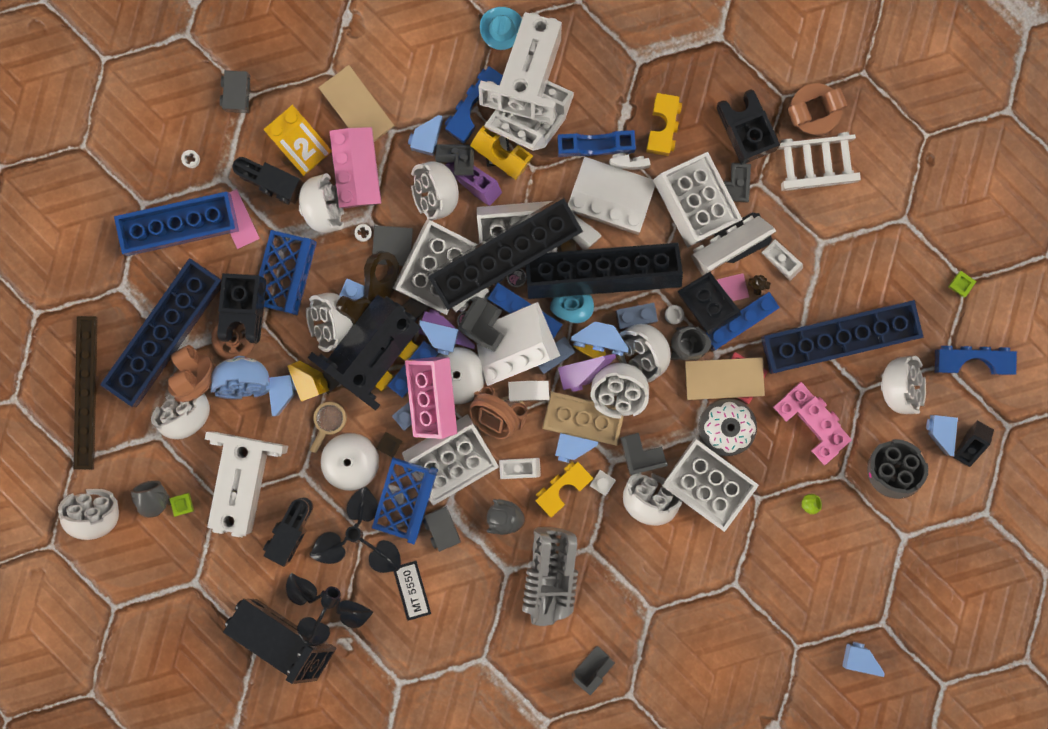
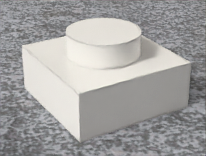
(602, 483)

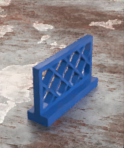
(300, 272)
(421, 500)

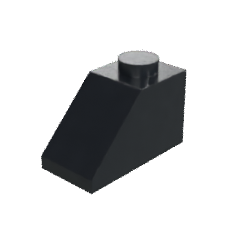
(974, 443)

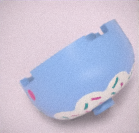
(240, 378)

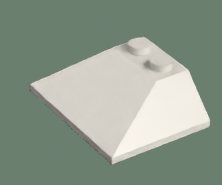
(530, 132)

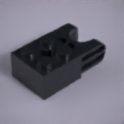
(748, 123)
(269, 179)
(242, 310)
(289, 532)

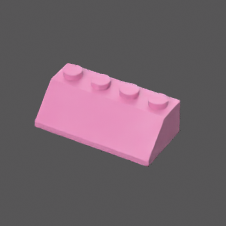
(355, 167)
(431, 397)

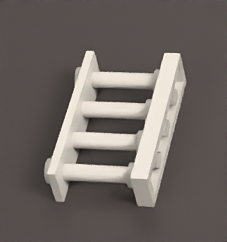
(829, 179)

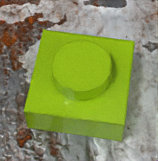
(962, 284)
(181, 504)

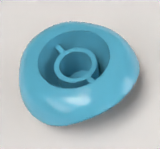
(500, 27)
(573, 308)

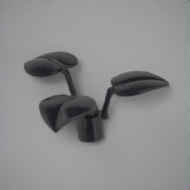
(330, 549)
(312, 631)

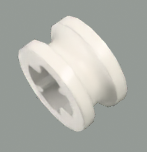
(192, 164)
(359, 237)

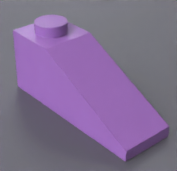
(479, 184)
(434, 317)
(583, 372)

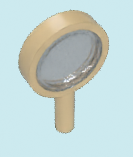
(328, 419)

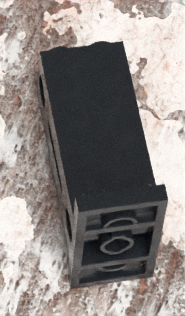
(369, 348)
(277, 641)

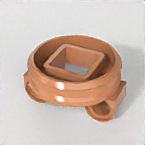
(833, 103)
(183, 383)
(486, 402)

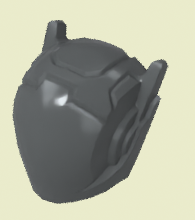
(698, 345)
(150, 498)
(504, 517)

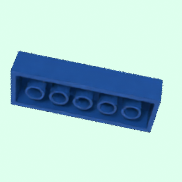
(176, 223)

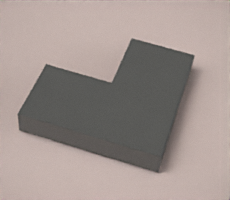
(460, 154)
(739, 182)

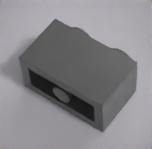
(235, 91)
(442, 529)

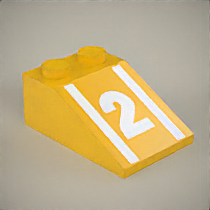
(298, 140)

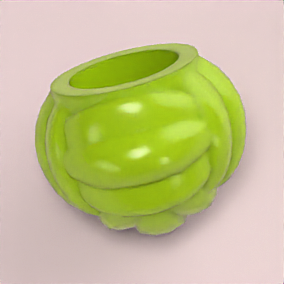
(811, 503)

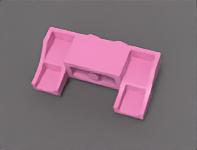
(817, 418)

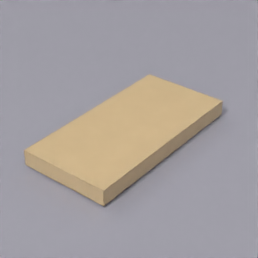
(355, 103)
(724, 378)
(581, 419)

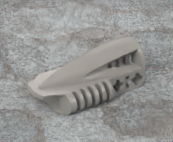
(551, 581)

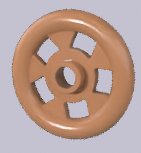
(218, 345)

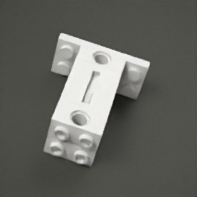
(527, 72)
(238, 481)

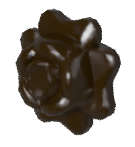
(759, 283)

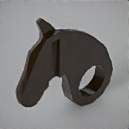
(355, 307)

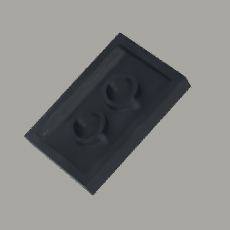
(709, 303)

